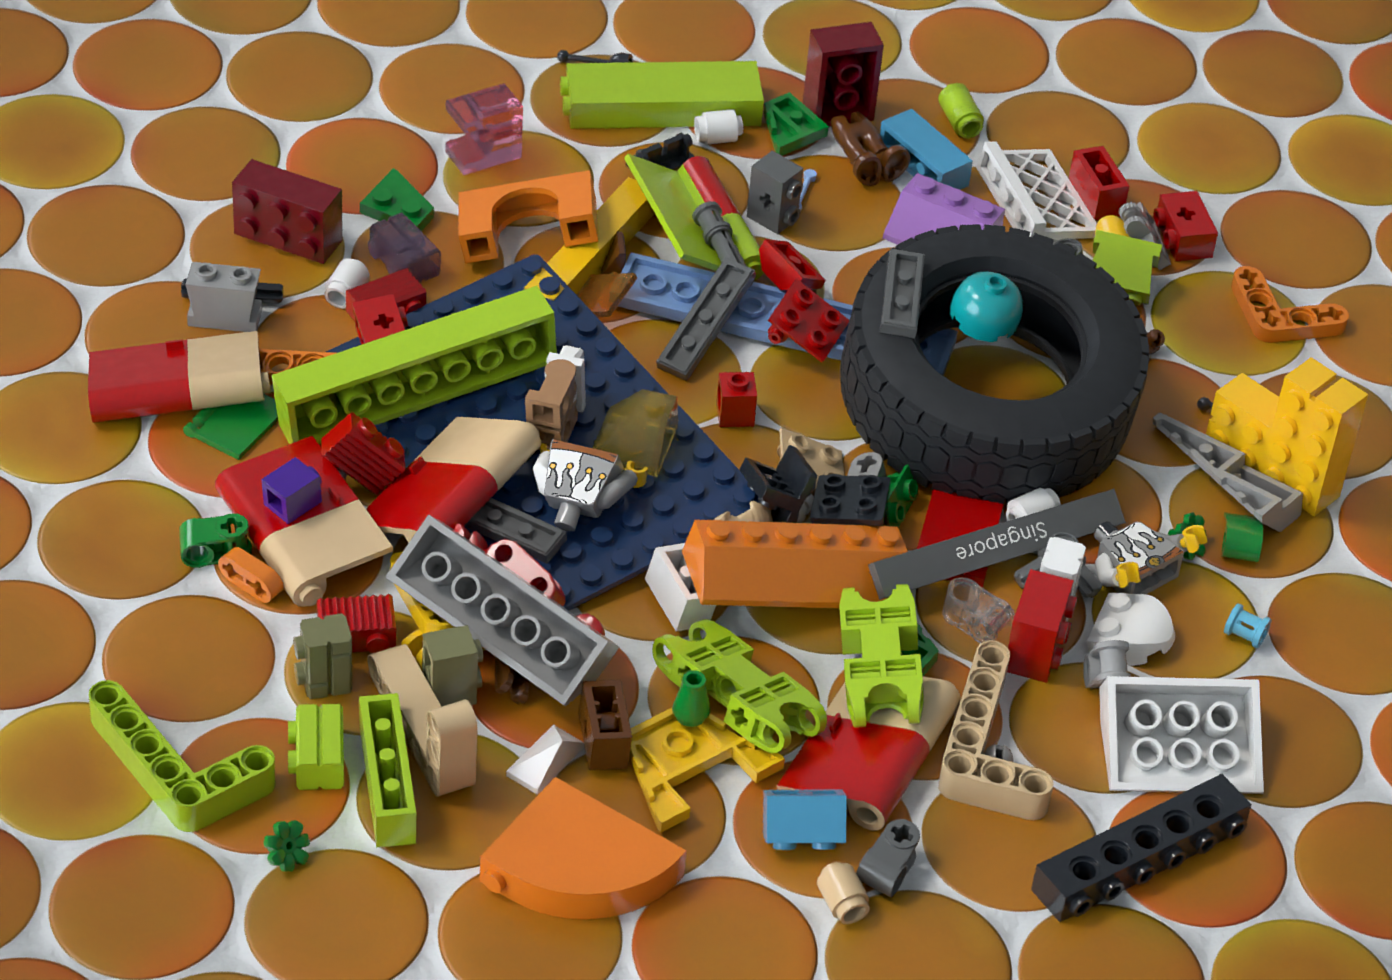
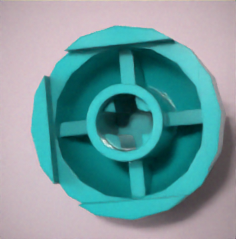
(987, 306)

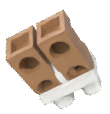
(560, 398)

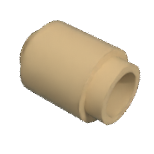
(843, 892)

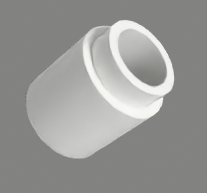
(718, 127)
(347, 275)
(1032, 502)

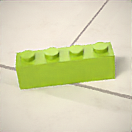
(387, 770)

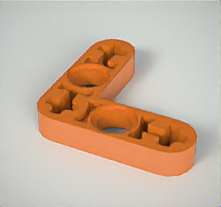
(1322, 319)

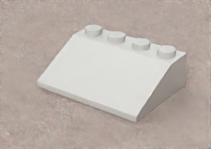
(1181, 733)

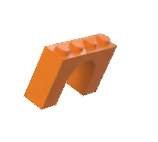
(491, 209)

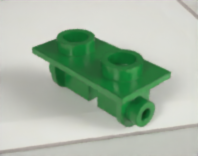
(901, 495)

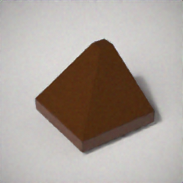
(616, 257)

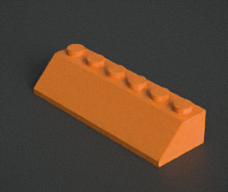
(785, 562)

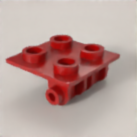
(806, 321)

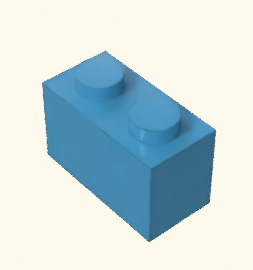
(804, 818)

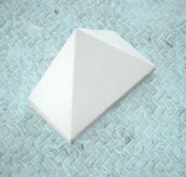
(545, 759)

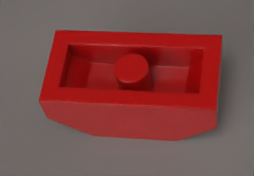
(785, 264)

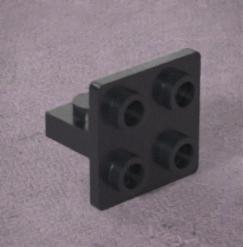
(781, 487)
(851, 500)

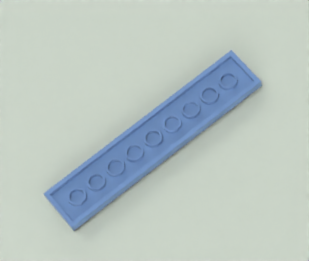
(673, 289)

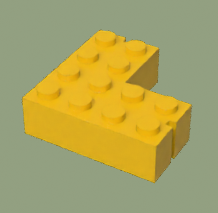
(1294, 435)

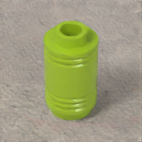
(961, 110)

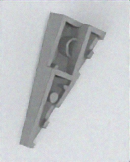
(1261, 495)

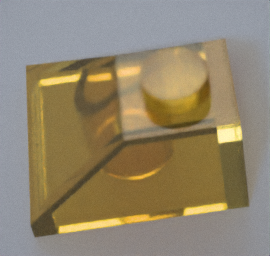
(640, 429)

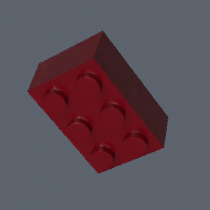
(843, 71)
(287, 211)

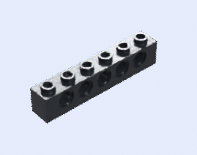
(1140, 848)

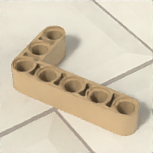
(437, 735)
(983, 779)

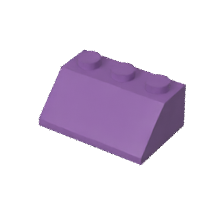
(933, 205)

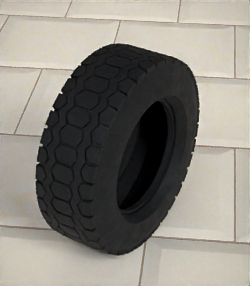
(984, 442)

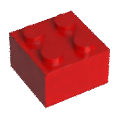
(1041, 625)

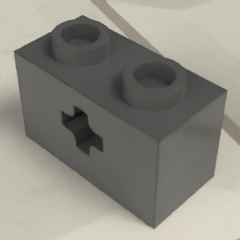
(775, 192)

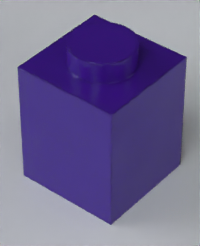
(292, 490)

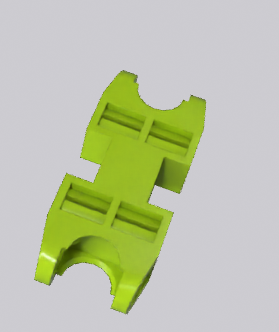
(882, 674)
(753, 700)

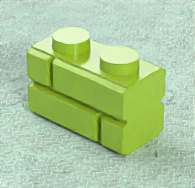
(319, 747)

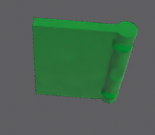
(233, 427)

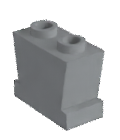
(223, 297)

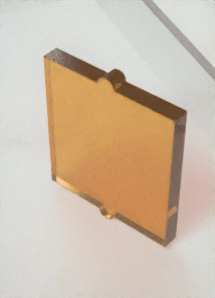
(605, 292)

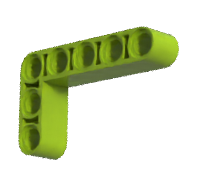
(184, 797)

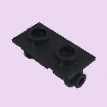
(672, 155)

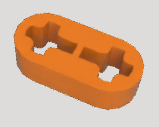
(250, 574)

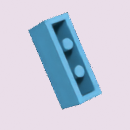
(929, 150)

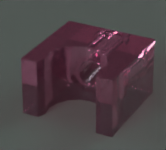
(491, 125)

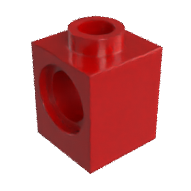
(736, 399)

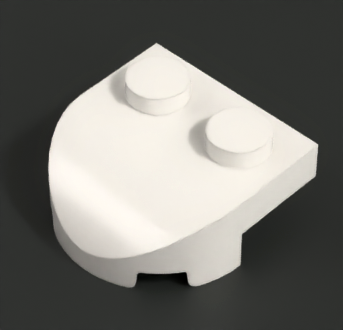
(1134, 619)

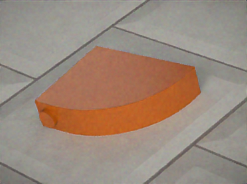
(579, 858)

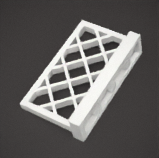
(1017, 199)

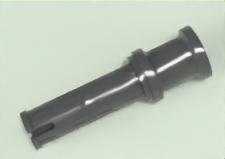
(717, 231)

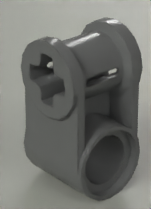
(890, 857)

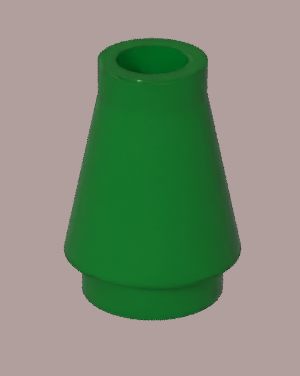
(692, 700)

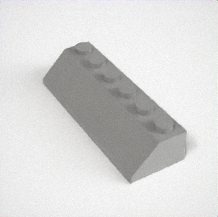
(501, 611)

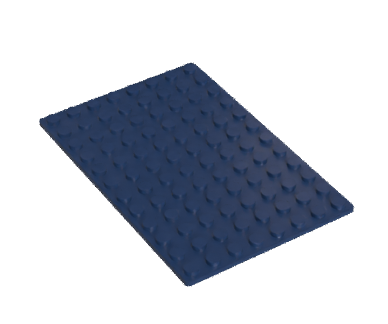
(619, 544)

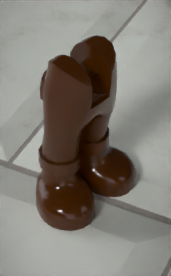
(867, 150)

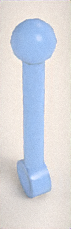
(809, 176)

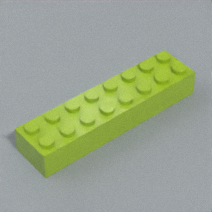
(417, 366)

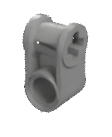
(1105, 660)

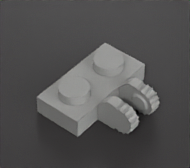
(1142, 226)

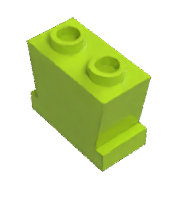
(1128, 262)

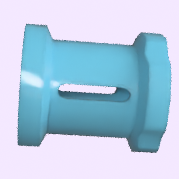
(1260, 625)

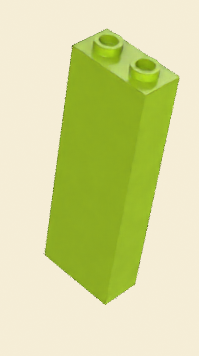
(659, 93)

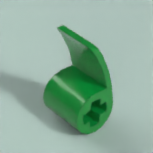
(1242, 537)

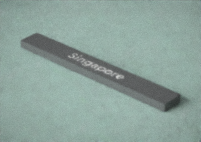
(994, 543)

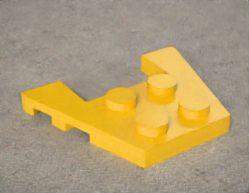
(671, 753)

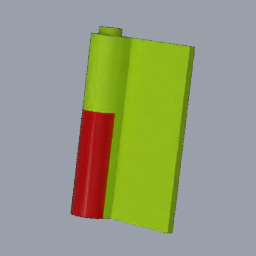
(677, 195)

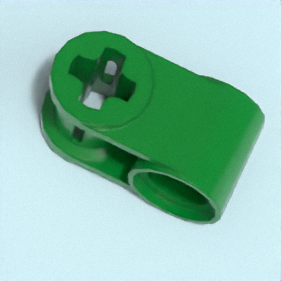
(208, 539)

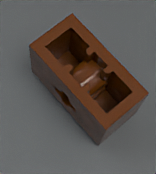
(605, 725)

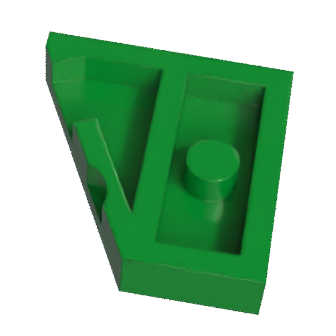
(395, 196)

